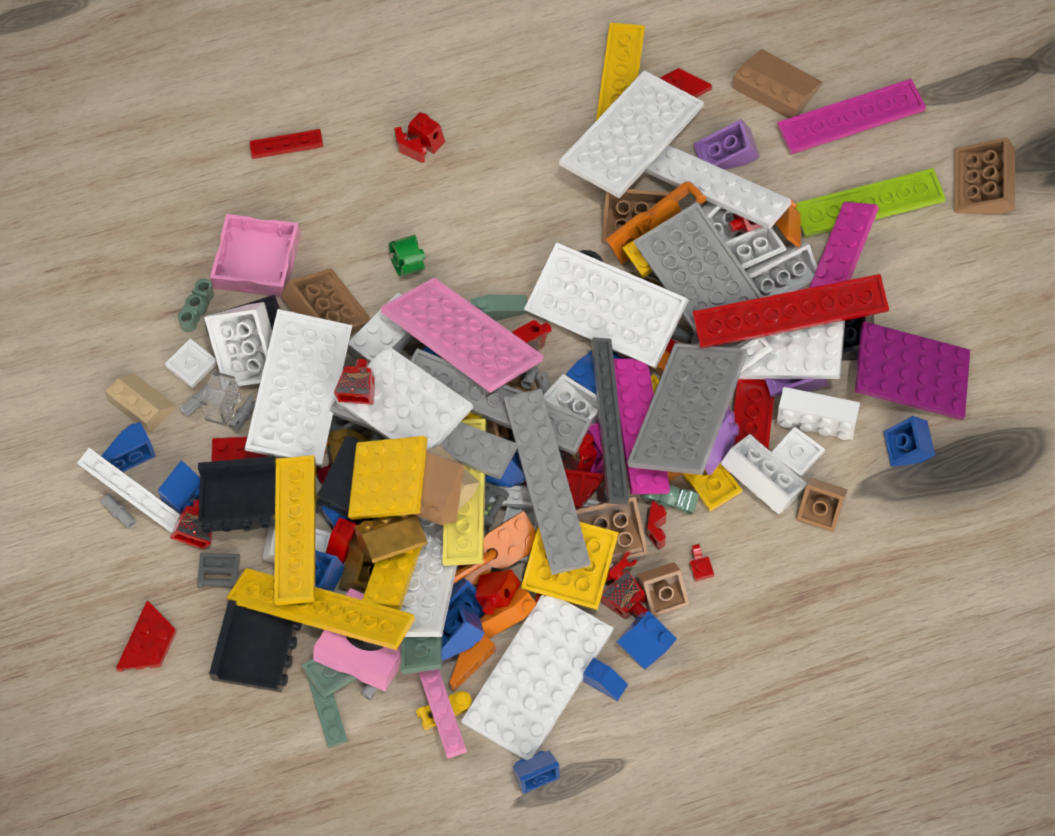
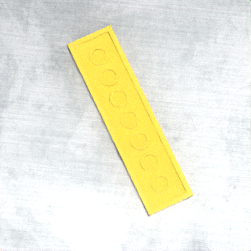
(465, 538)

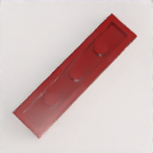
(286, 144)

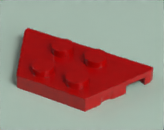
(687, 82)
(582, 485)
(148, 641)

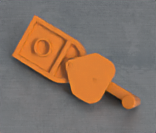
(648, 220)
(510, 540)

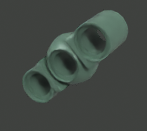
(198, 297)
(681, 499)

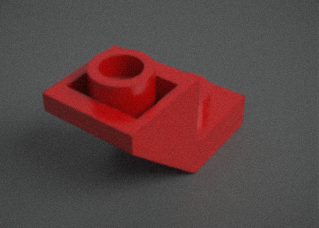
(410, 148)
(656, 519)
(340, 539)

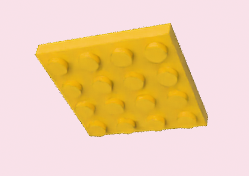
(388, 477)
(577, 586)

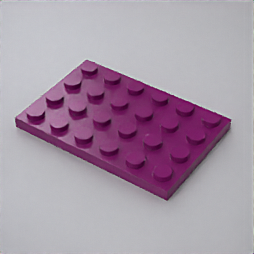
(912, 370)

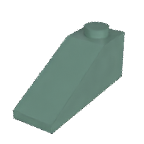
(501, 306)

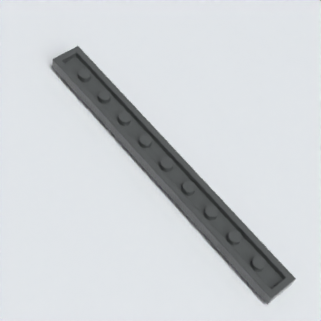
(609, 421)

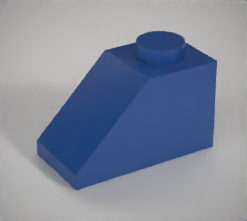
(604, 679)

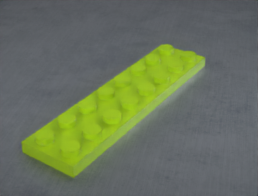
(890, 196)

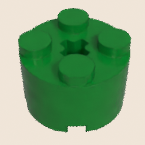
(406, 255)

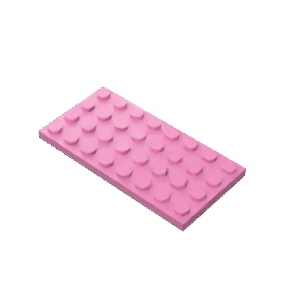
(462, 334)

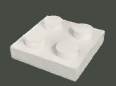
(191, 363)
(798, 452)

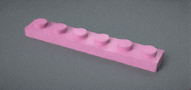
(443, 713)

